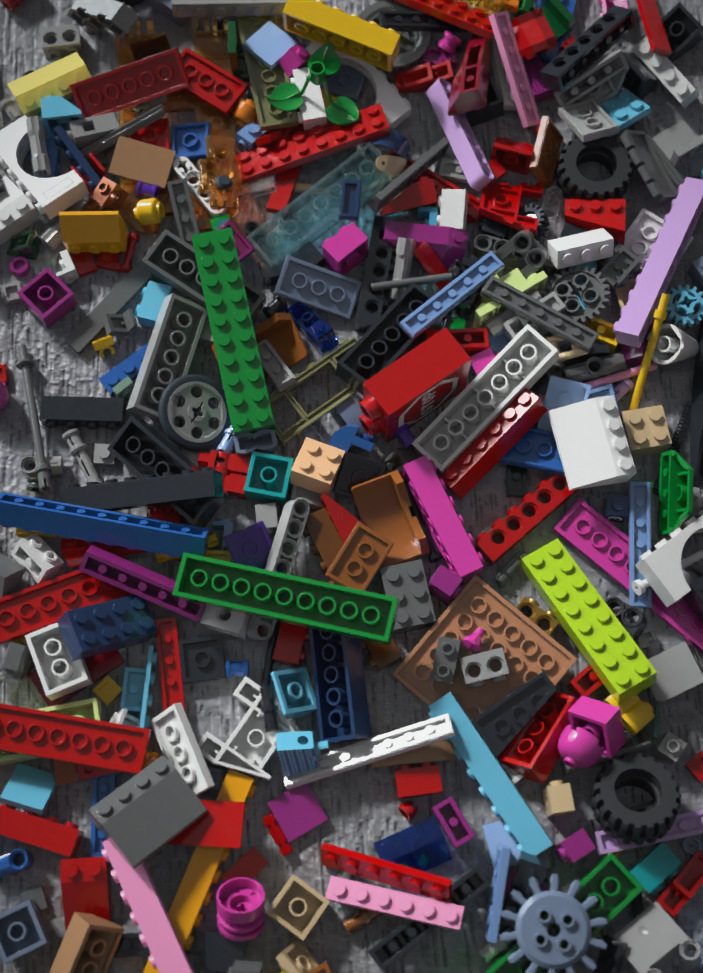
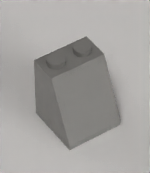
(677, 672)

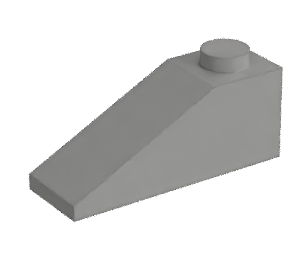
(517, 323)

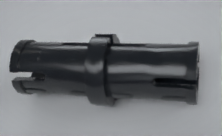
(269, 709)

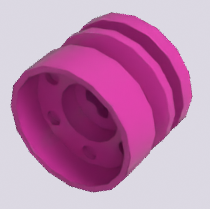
(240, 909)

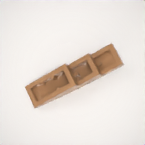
(434, 752)

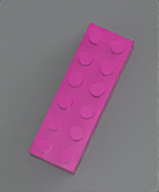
(441, 519)

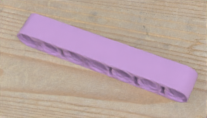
(460, 137)

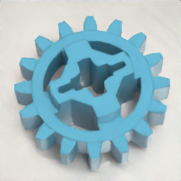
(687, 302)

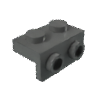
(620, 267)

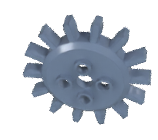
(530, 925)

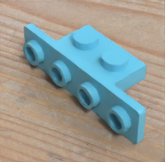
(136, 689)

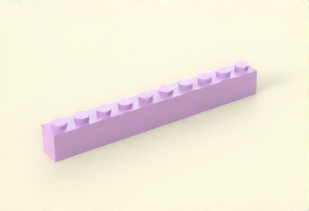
(661, 264)

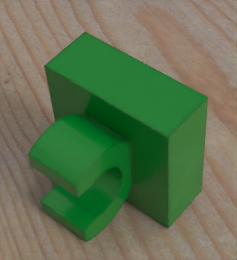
(524, 7)

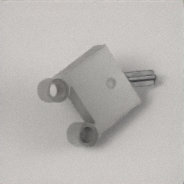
(655, 939)

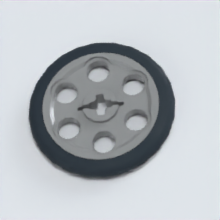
(168, 411)

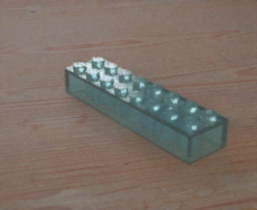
(317, 208)

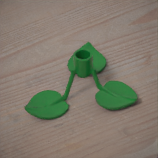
(321, 63)

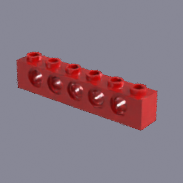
(494, 552)

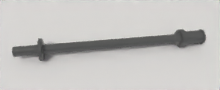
(42, 469)

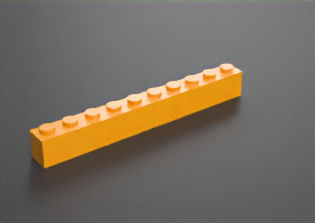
(204, 870)

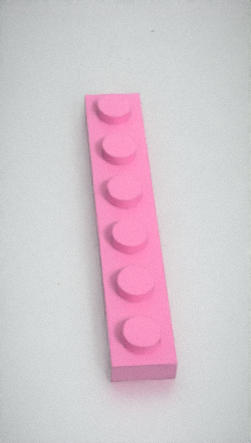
(514, 69)
(395, 903)

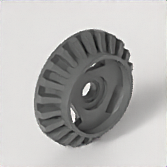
(410, 48)

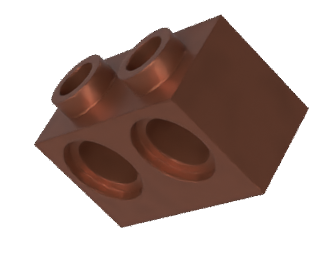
(106, 197)

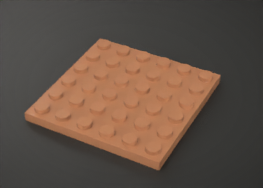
(524, 644)

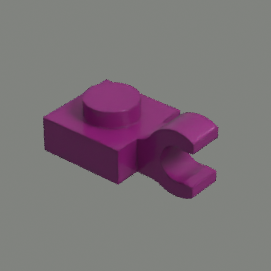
(437, 55)

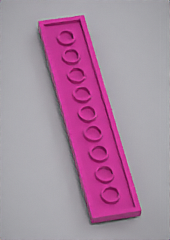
(609, 551)

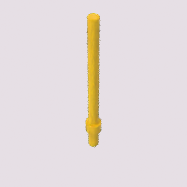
(659, 315)

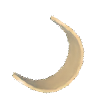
(393, 165)

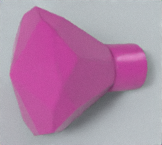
(473, 641)

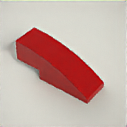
(423, 77)
(682, 885)

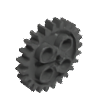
(594, 286)

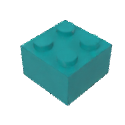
(268, 478)

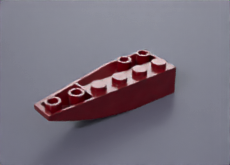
(472, 78)

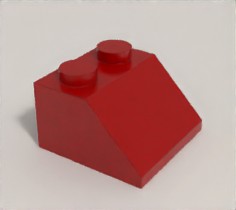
(513, 155)

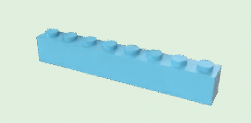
(492, 777)

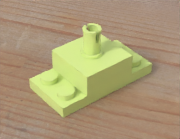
(514, 278)

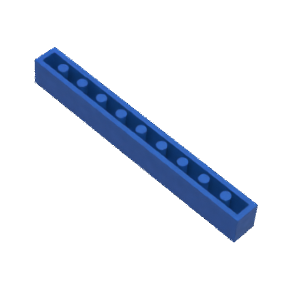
(102, 526)

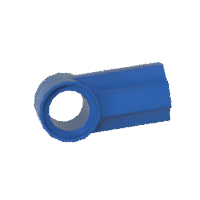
(9, 863)

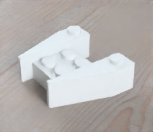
(248, 745)

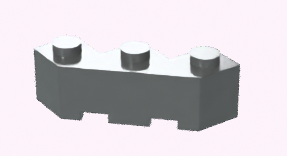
(103, 15)

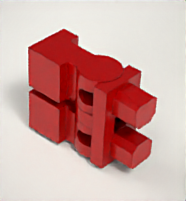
(231, 464)

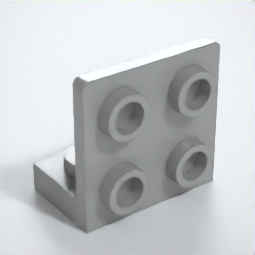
(679, 143)

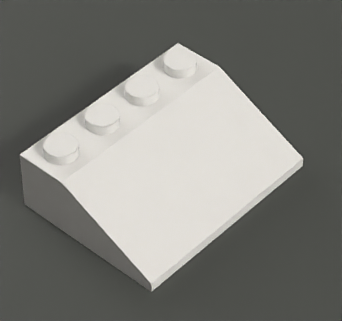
(15, 210)
(592, 443)

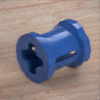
(237, 668)

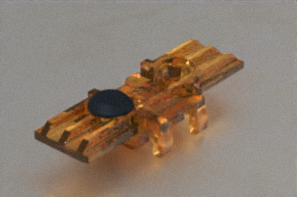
(228, 178)

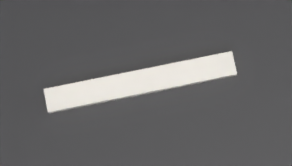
(375, 749)

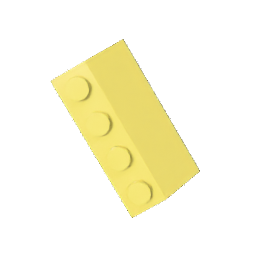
(48, 81)

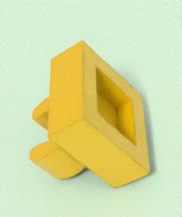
(104, 343)

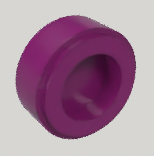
(20, 266)

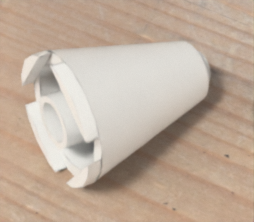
(673, 345)

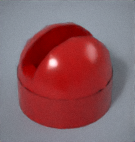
(407, 810)

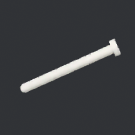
(639, 586)

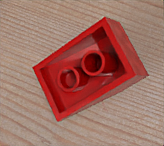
(86, 887)

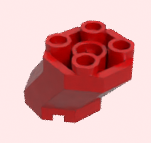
(533, 34)

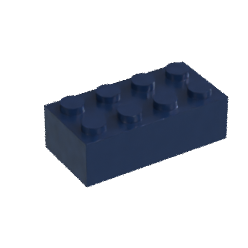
(106, 626)

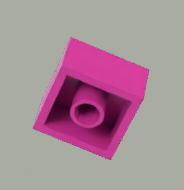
(345, 249)
(600, 720)

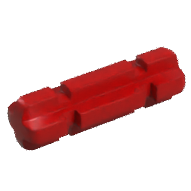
(277, 835)

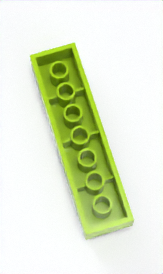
(589, 621)

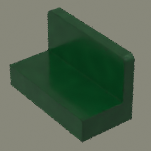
(558, 18)

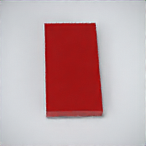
(217, 828)

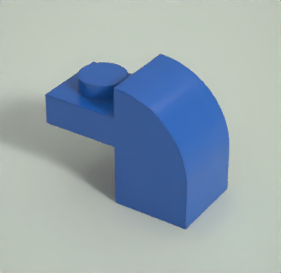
(348, 435)

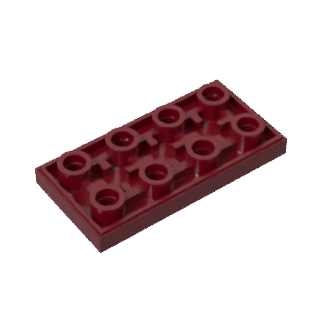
(97, 666)

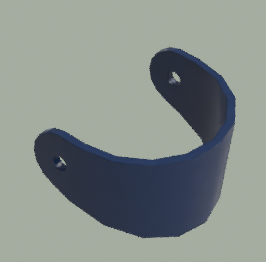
(394, 141)

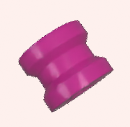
(449, 42)

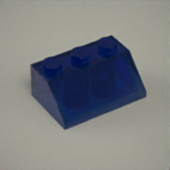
(416, 847)

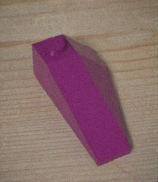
(445, 241)

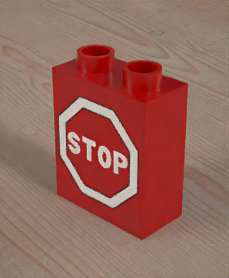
(414, 385)

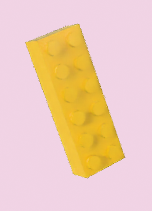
(344, 31)

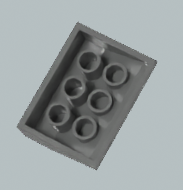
(147, 811)

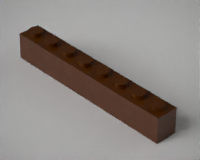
(327, 545)

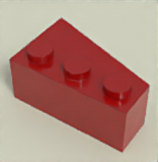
(598, 214)

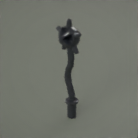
(456, 270)

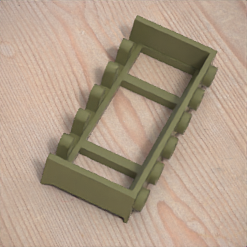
(328, 407)

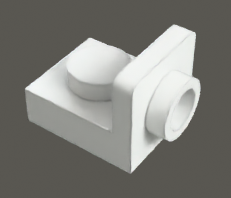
(69, 271)

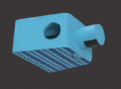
(299, 751)

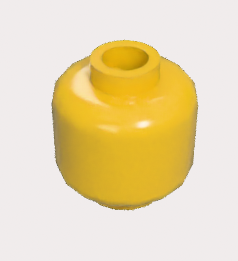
(149, 211)

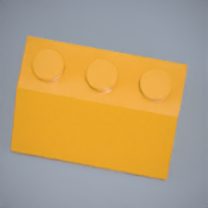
(93, 231)

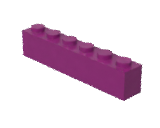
(137, 581)

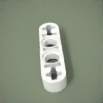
(194, 188)

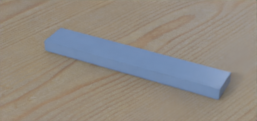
(451, 295)
(639, 538)

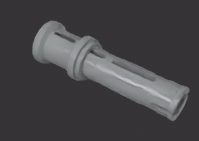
(79, 450)

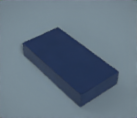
(350, 200)

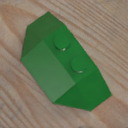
(674, 492)

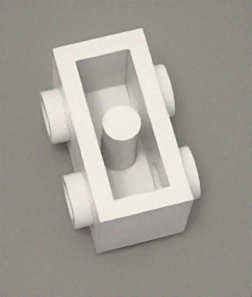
(37, 557)

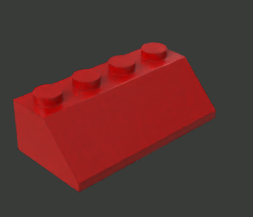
(535, 747)

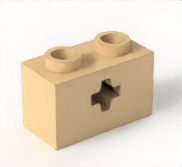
(558, 798)

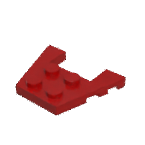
(502, 203)

